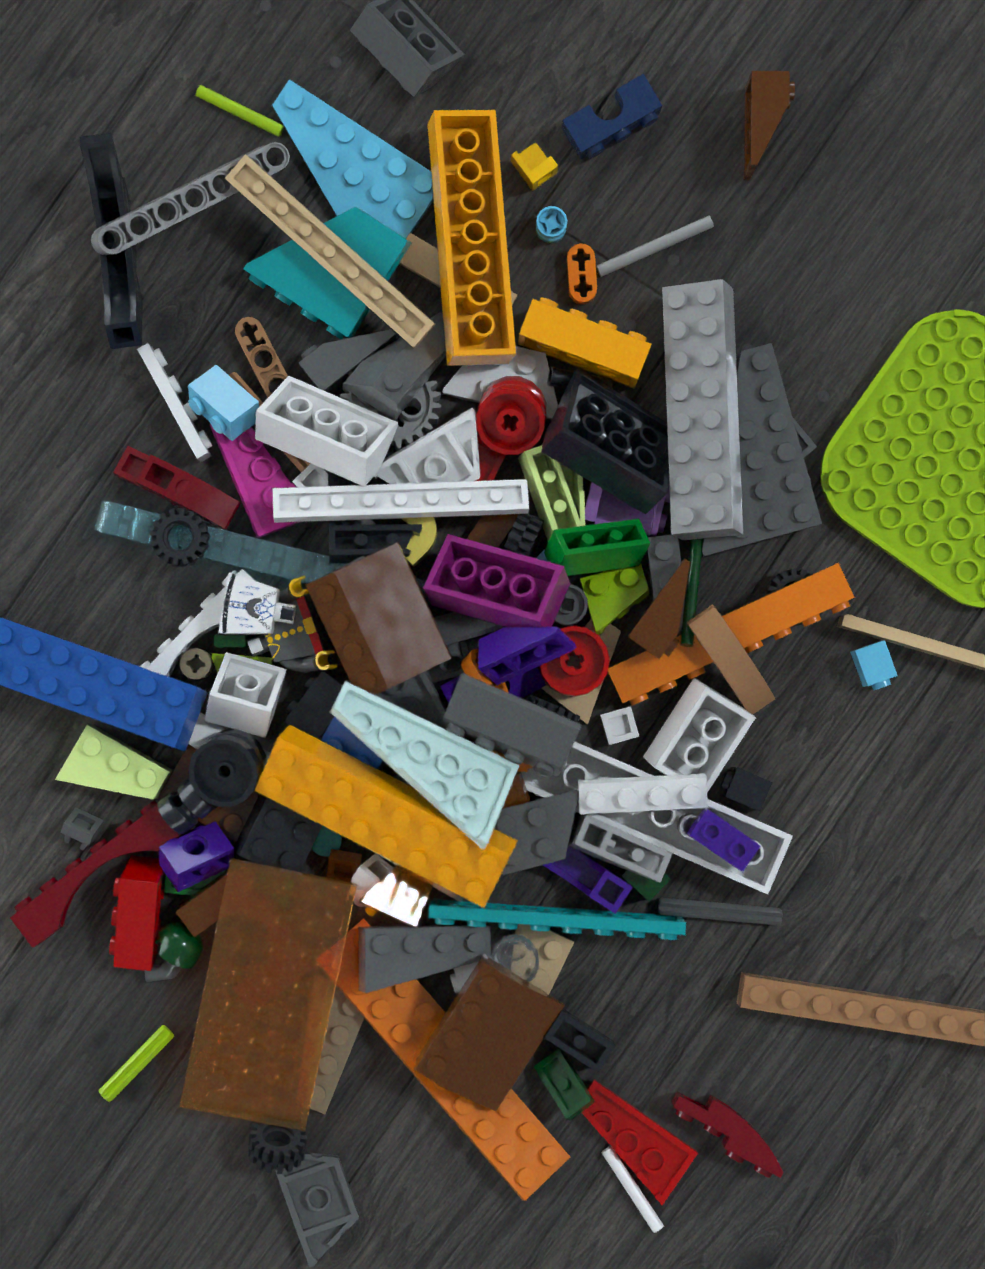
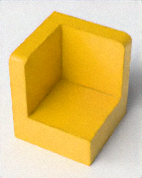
(534, 166)

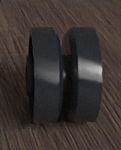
(227, 767)

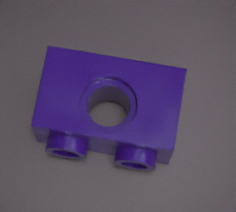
(723, 839)
(187, 869)

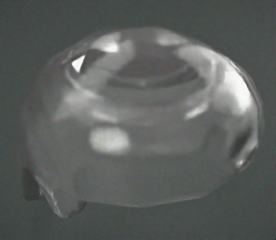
(517, 955)

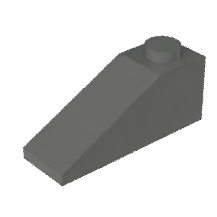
(334, 360)

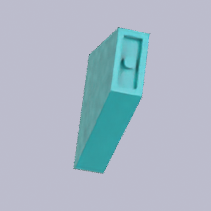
(308, 284)

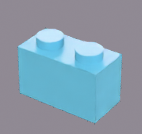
(223, 402)

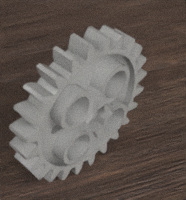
(414, 425)

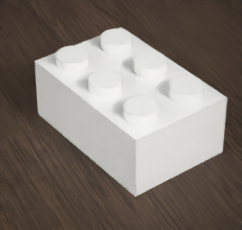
(699, 734)

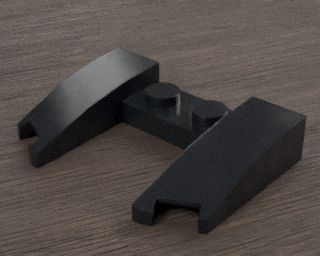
(352, 540)

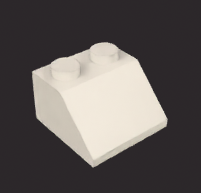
(245, 694)

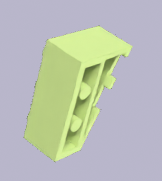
(554, 490)
(113, 765)

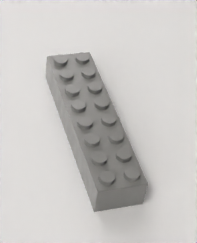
(702, 410)

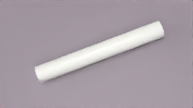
(632, 1189)

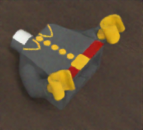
(296, 644)

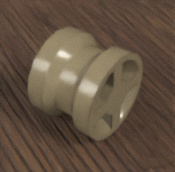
(202, 664)

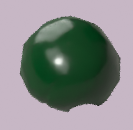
(179, 945)

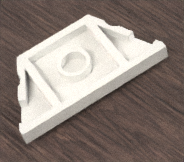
(473, 379)
(440, 456)

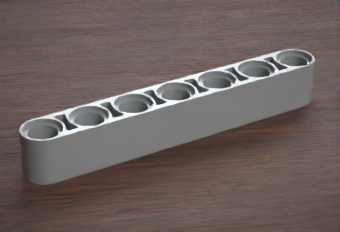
(177, 204)

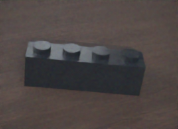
(610, 442)

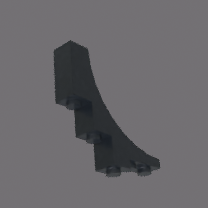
(120, 282)

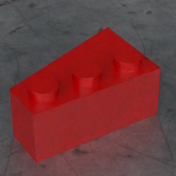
(137, 914)

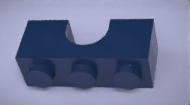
(590, 133)

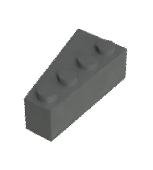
(407, 953)

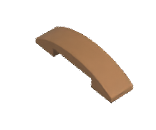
(731, 659)

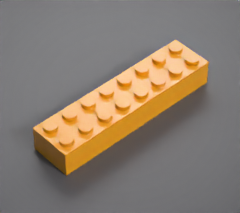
(471, 237)
(381, 815)

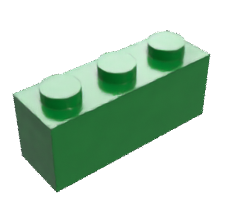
(598, 547)

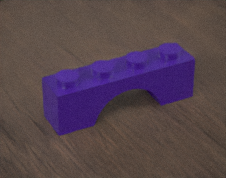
(592, 879)

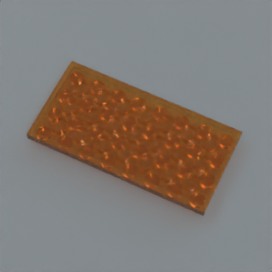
(268, 994)

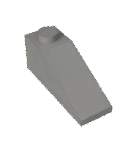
(619, 848)

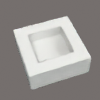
(619, 725)

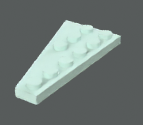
(445, 768)

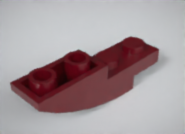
(177, 487)
(740, 1136)

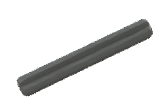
(720, 911)

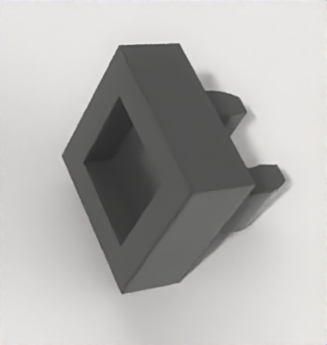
(81, 827)

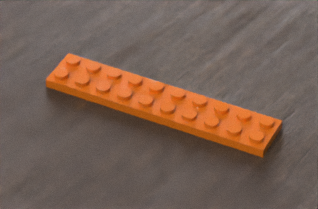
(405, 1020)

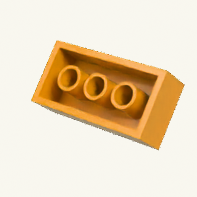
(584, 342)

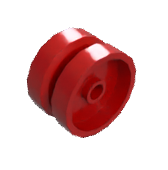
(511, 433)
(591, 669)

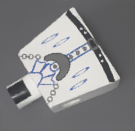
(252, 607)

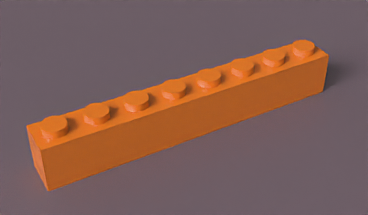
(750, 625)

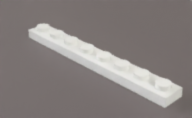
(400, 500)

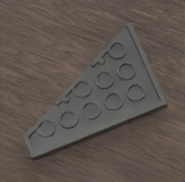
(773, 469)

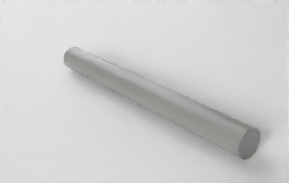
(654, 246)

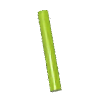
(239, 111)

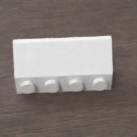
(325, 430)

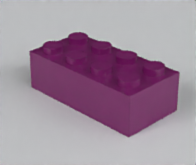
(496, 584)

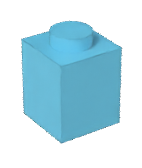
(874, 665)

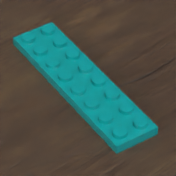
(569, 919)

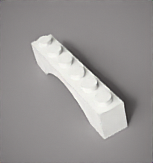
(191, 631)

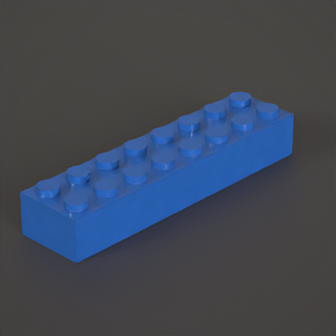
(98, 685)

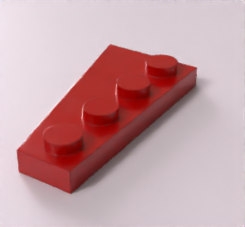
(642, 1143)

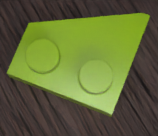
(613, 594)

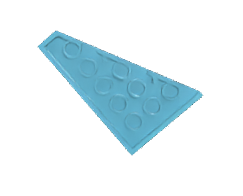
(354, 163)

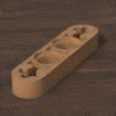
(267, 374)

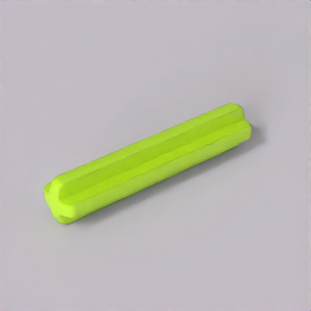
(136, 1063)

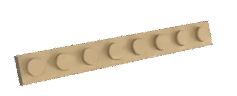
(330, 251)

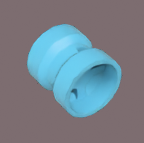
(553, 219)

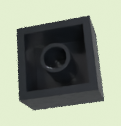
(276, 836)

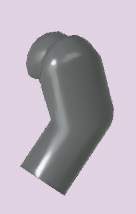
(162, 972)

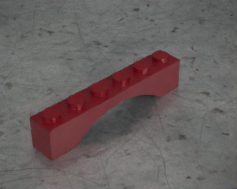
(47, 912)

